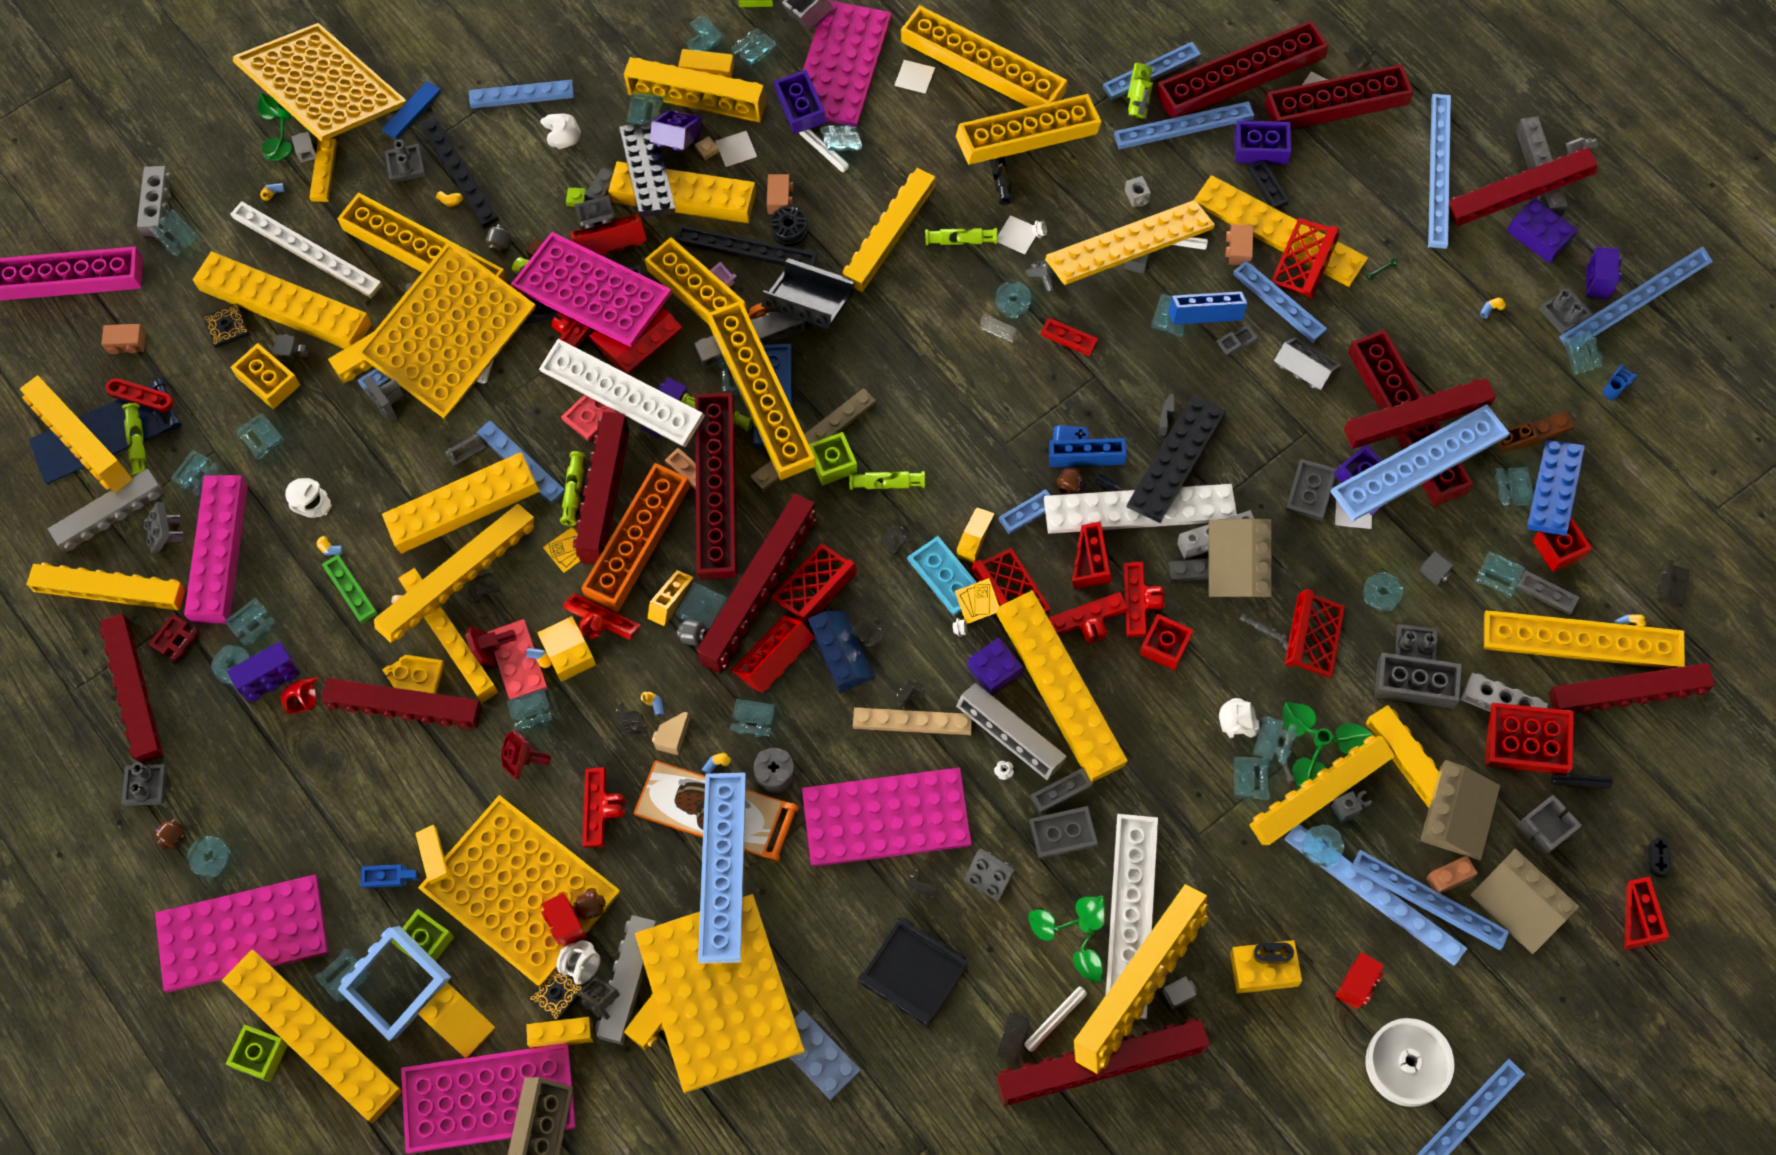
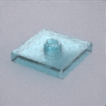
(701, 605)

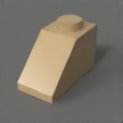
(671, 734)

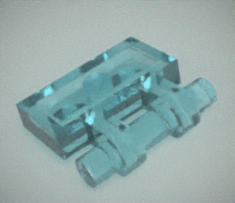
(756, 49)
(841, 138)
(178, 229)
(1579, 355)
(191, 469)
(1520, 486)
(246, 618)
(529, 705)
(752, 712)
(1269, 737)

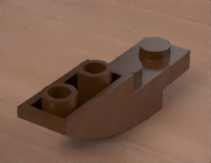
(1535, 433)

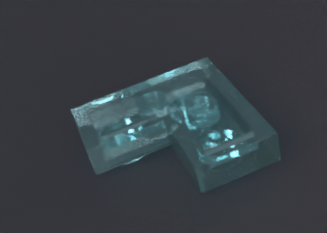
(707, 36)

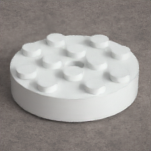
(1401, 1082)

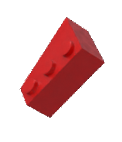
(1091, 559)
(1642, 915)

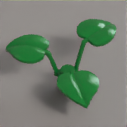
(273, 148)
(1301, 715)
(1092, 917)

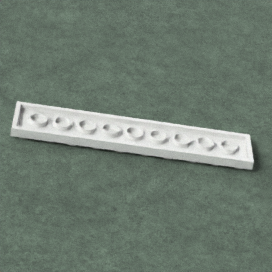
(622, 392)
(1191, 506)
(1131, 892)

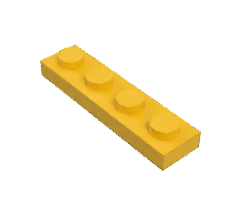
(323, 170)

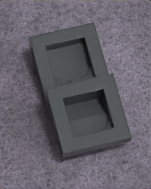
(1238, 340)
(1167, 413)

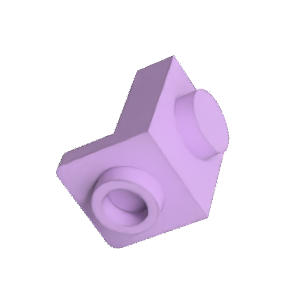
(723, 274)

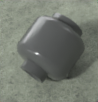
(498, 238)
(691, 632)

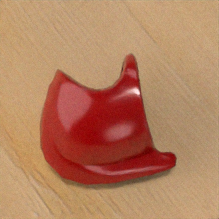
(300, 690)

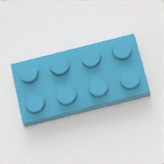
(941, 572)

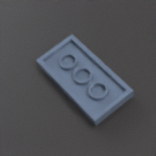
(822, 1058)

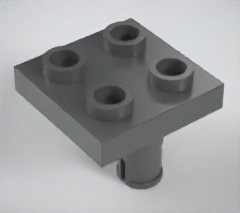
(404, 162)
(1043, 270)
(1565, 311)
(384, 396)
(158, 529)
(1416, 641)
(144, 784)
(989, 874)

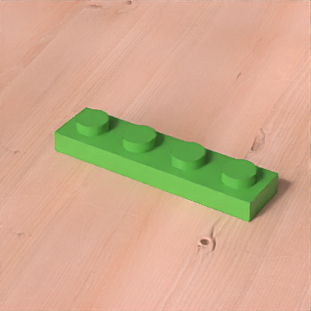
(349, 589)

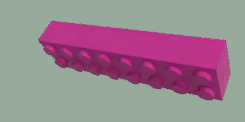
(70, 273)
(216, 549)

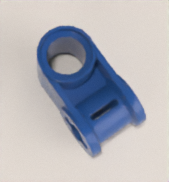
(1620, 381)
(1069, 433)

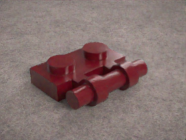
(169, 635)

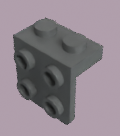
(594, 211)

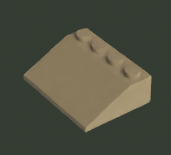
(1240, 558)
(1460, 810)
(1524, 901)

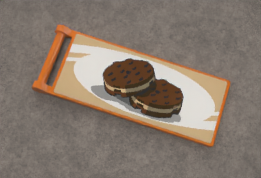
(677, 801)

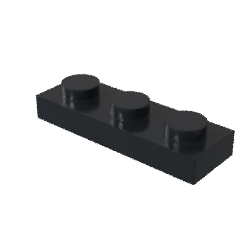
(1268, 184)

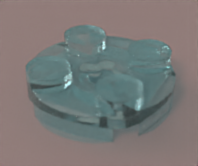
(1010, 308)
(1392, 587)
(224, 657)
(1326, 856)
(214, 866)

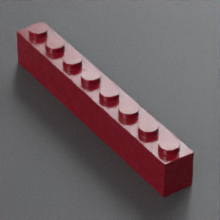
(1523, 186)
(1419, 413)
(131, 688)
(1633, 688)
(401, 703)

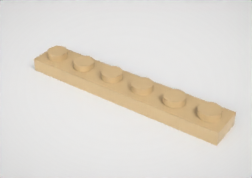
(912, 721)

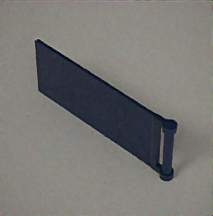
(107, 426)

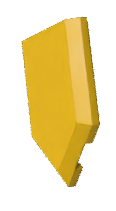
(415, 673)

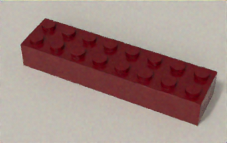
(1340, 97)
(602, 487)

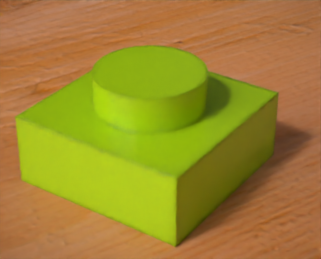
(575, 196)

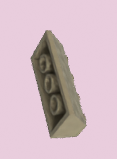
(540, 1117)

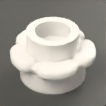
(1039, 229)
(960, 627)
(1004, 774)

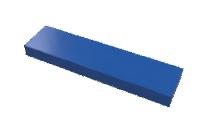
(411, 110)

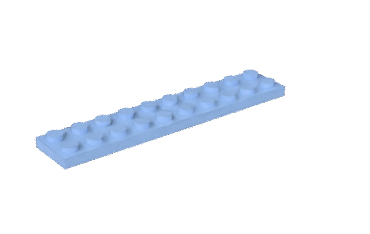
(1419, 462)
(722, 868)

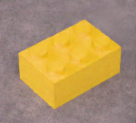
(265, 376)
(1255, 976)

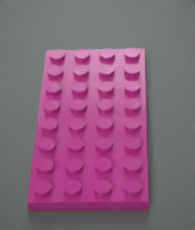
(845, 59)
(591, 289)
(886, 817)
(212, 936)
(475, 1096)

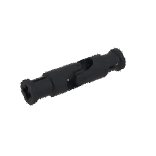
(1002, 180)

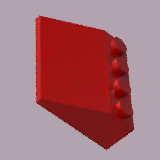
(655, 336)
(1529, 738)

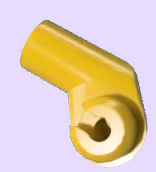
(449, 200)

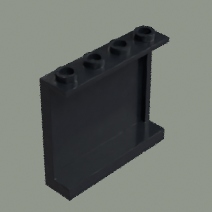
(809, 294)
(913, 972)

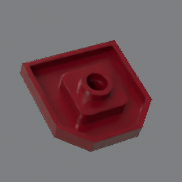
(484, 645)
(517, 753)

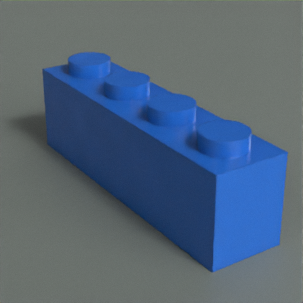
(1207, 307)
(1087, 452)

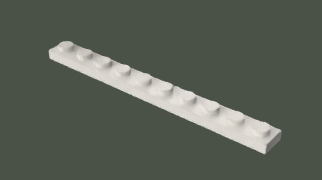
(306, 249)

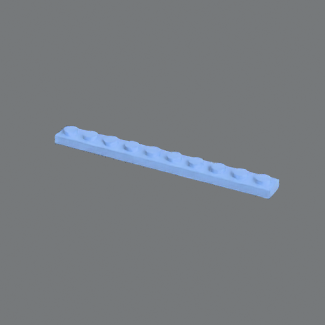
(1439, 171)
(1387, 903)

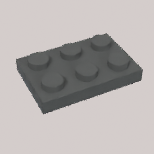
(1311, 489)
(1063, 832)

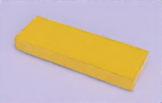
(432, 854)

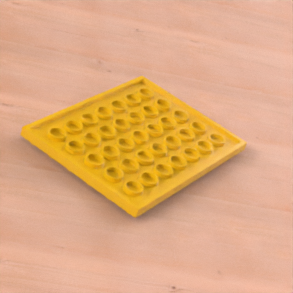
(319, 81)
(446, 329)
(502, 878)
(718, 1014)

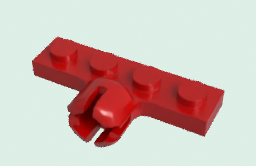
(572, 331)
(1139, 599)
(1089, 617)
(599, 618)
(598, 807)

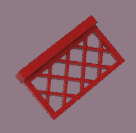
(1321, 258)
(981, 573)
(828, 589)
(1299, 632)

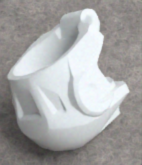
(564, 130)
(304, 491)
(1238, 718)
(578, 961)

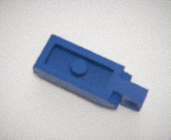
(387, 876)

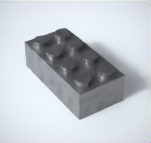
(1418, 680)

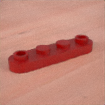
(139, 394)

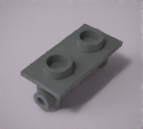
(465, 449)

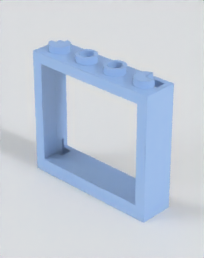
(440, 977)

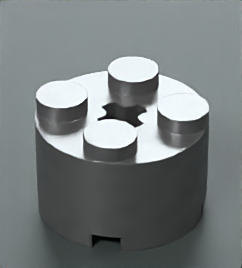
(774, 759)

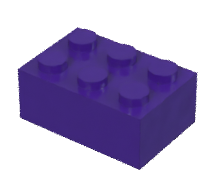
(800, 102)
(675, 129)
(1262, 141)
(1542, 230)
(1356, 464)
(263, 672)

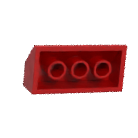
(611, 235)
(773, 653)

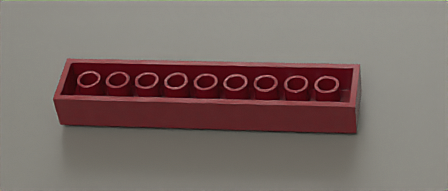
(1242, 70)
(1390, 386)
(716, 487)
(757, 584)
(1133, 1055)

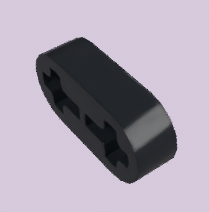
(1664, 856)
(1273, 958)

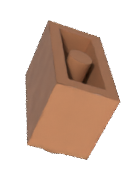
(778, 192)
(1240, 244)
(123, 338)
(1452, 875)

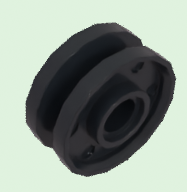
(789, 216)

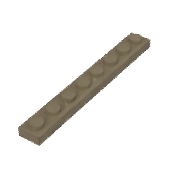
(827, 427)

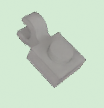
(1581, 143)

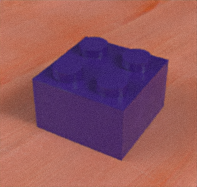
(1603, 273)
(994, 666)

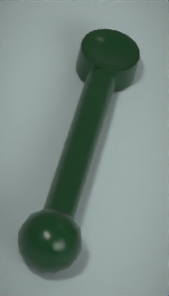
(1393, 262)

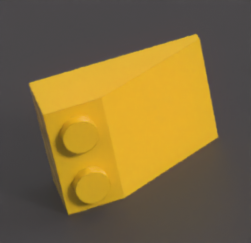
(566, 648)
(456, 1020)

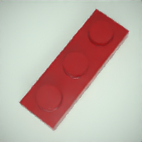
(1069, 336)

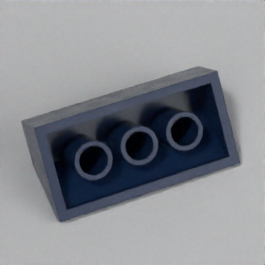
(840, 650)

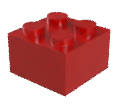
(1561, 549)
(1166, 642)
(562, 917)
(1361, 977)

